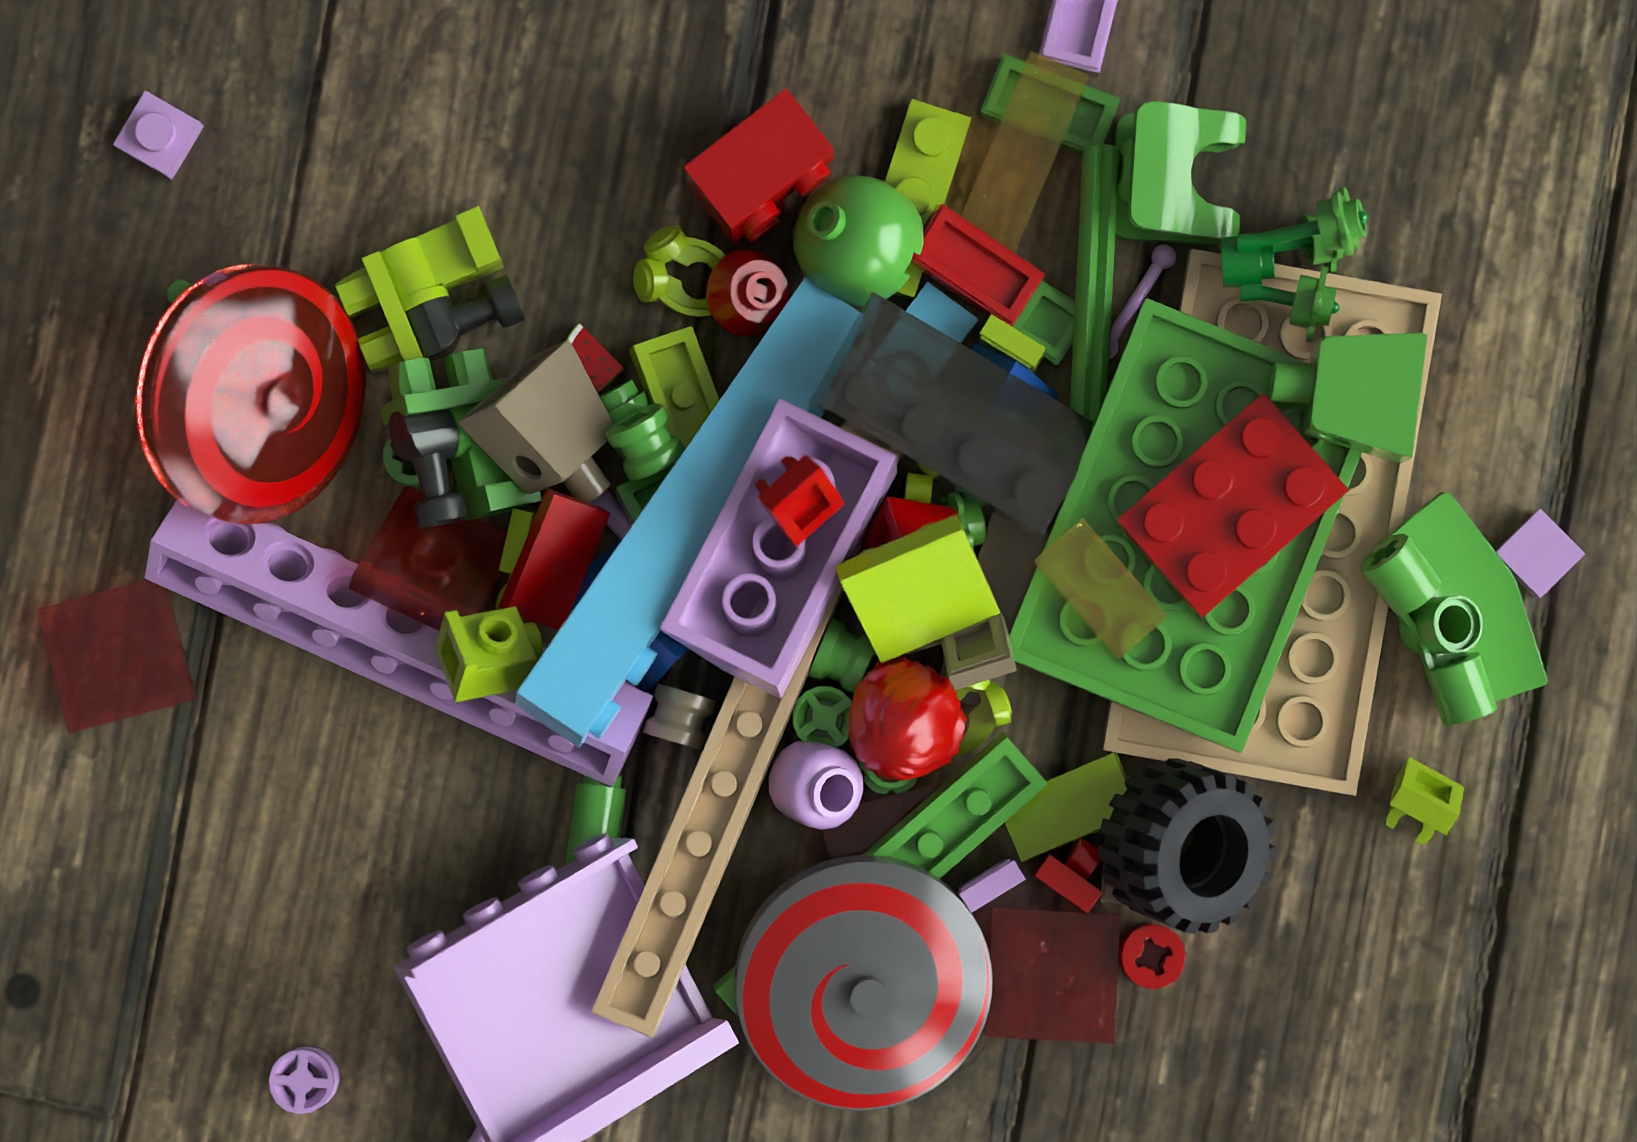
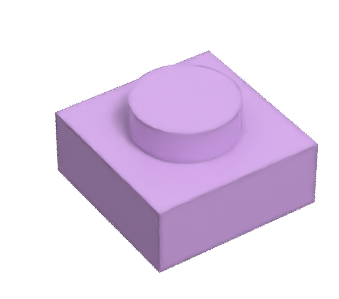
(158, 135)

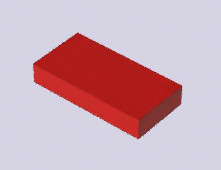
(976, 266)
(554, 559)

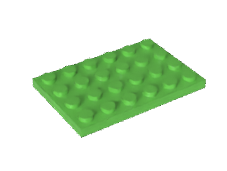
(1164, 402)

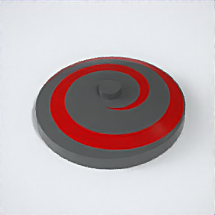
(862, 983)

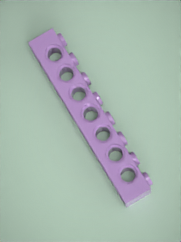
(362, 636)

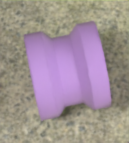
(291, 1090)

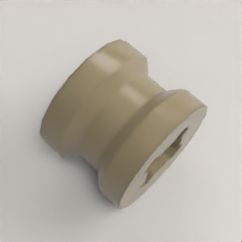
(679, 716)

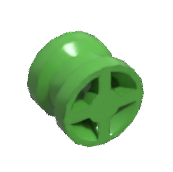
(645, 441)
(842, 657)
(824, 710)

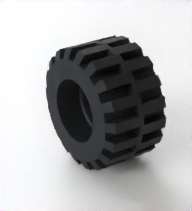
(1226, 851)

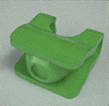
(1155, 173)

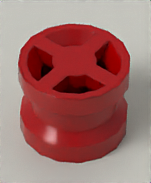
(1137, 950)

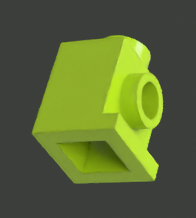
(487, 652)

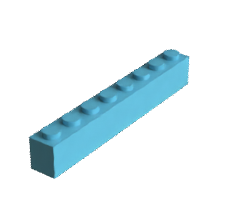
(631, 596)

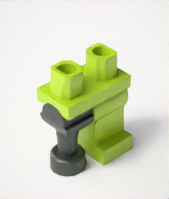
(413, 289)

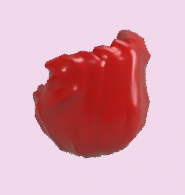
(905, 720)

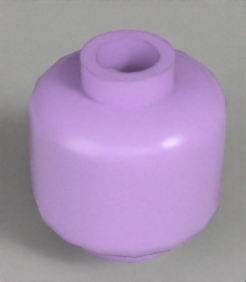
(815, 784)

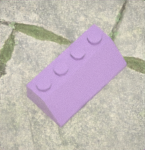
(754, 592)

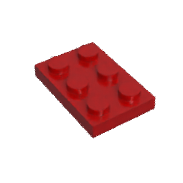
(1232, 505)

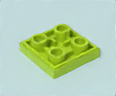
(917, 588)

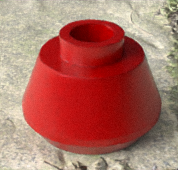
(738, 283)

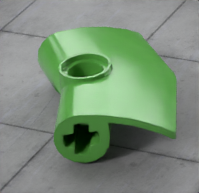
(1448, 570)

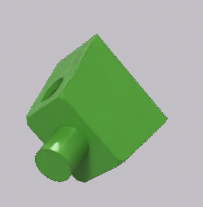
(1358, 391)

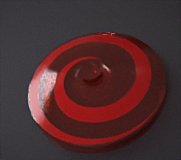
(251, 393)

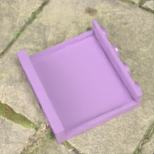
(516, 1001)

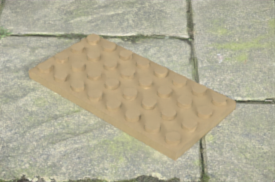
(1325, 680)

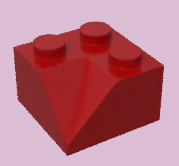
(758, 165)

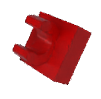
(799, 498)
(1071, 876)

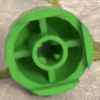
(857, 238)

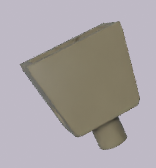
(545, 425)

